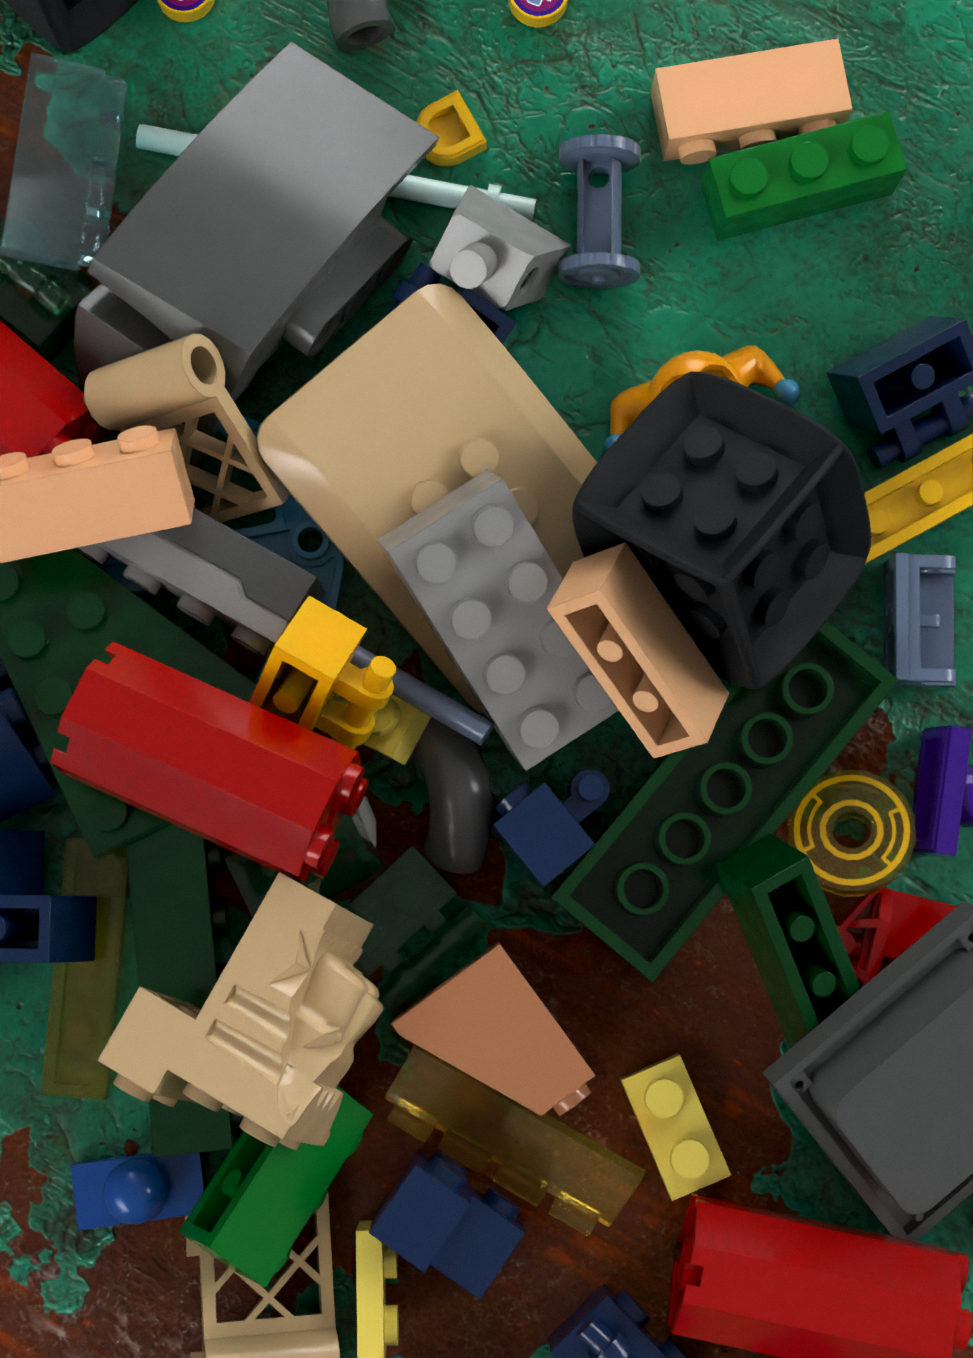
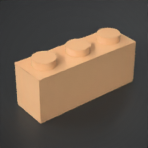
(748, 99)
(93, 493)
(639, 651)

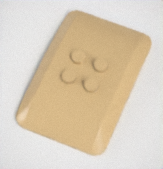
(411, 420)

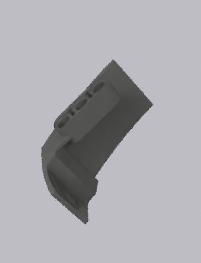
(258, 228)

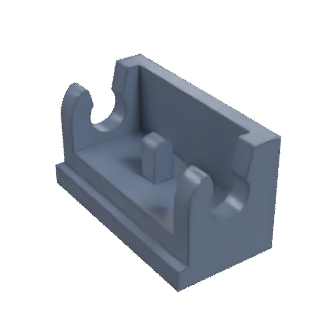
(919, 619)

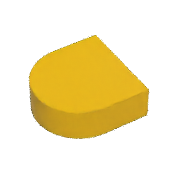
(456, 128)

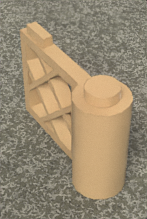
(179, 386)
(279, 1336)

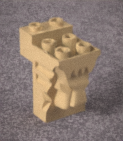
(269, 1032)

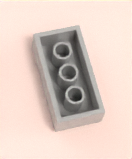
(486, 598)

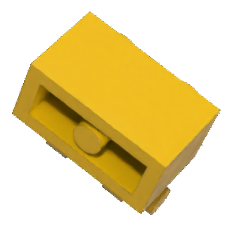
(313, 665)

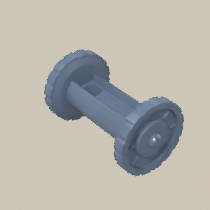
(599, 211)

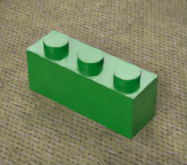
(803, 175)
(268, 1195)

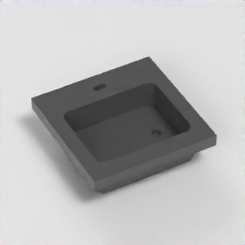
(893, 1082)

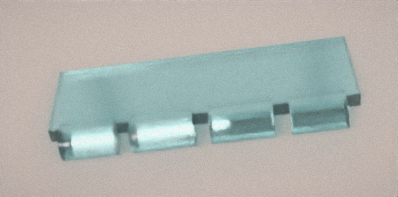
(64, 164)

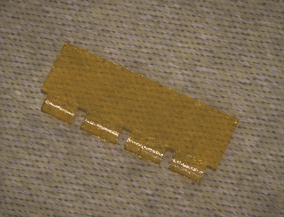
(532, 1150)

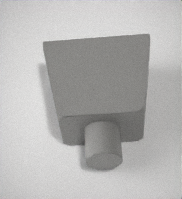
(495, 250)

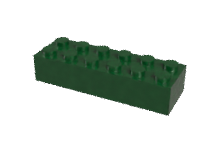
(656, 860)

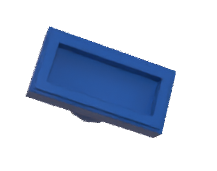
(136, 1188)

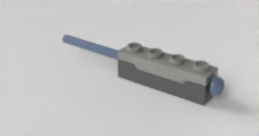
(255, 593)

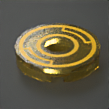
(860, 797)

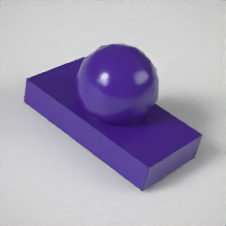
(943, 790)

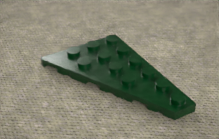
(53, 624)

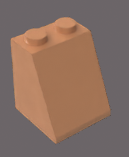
(500, 1034)

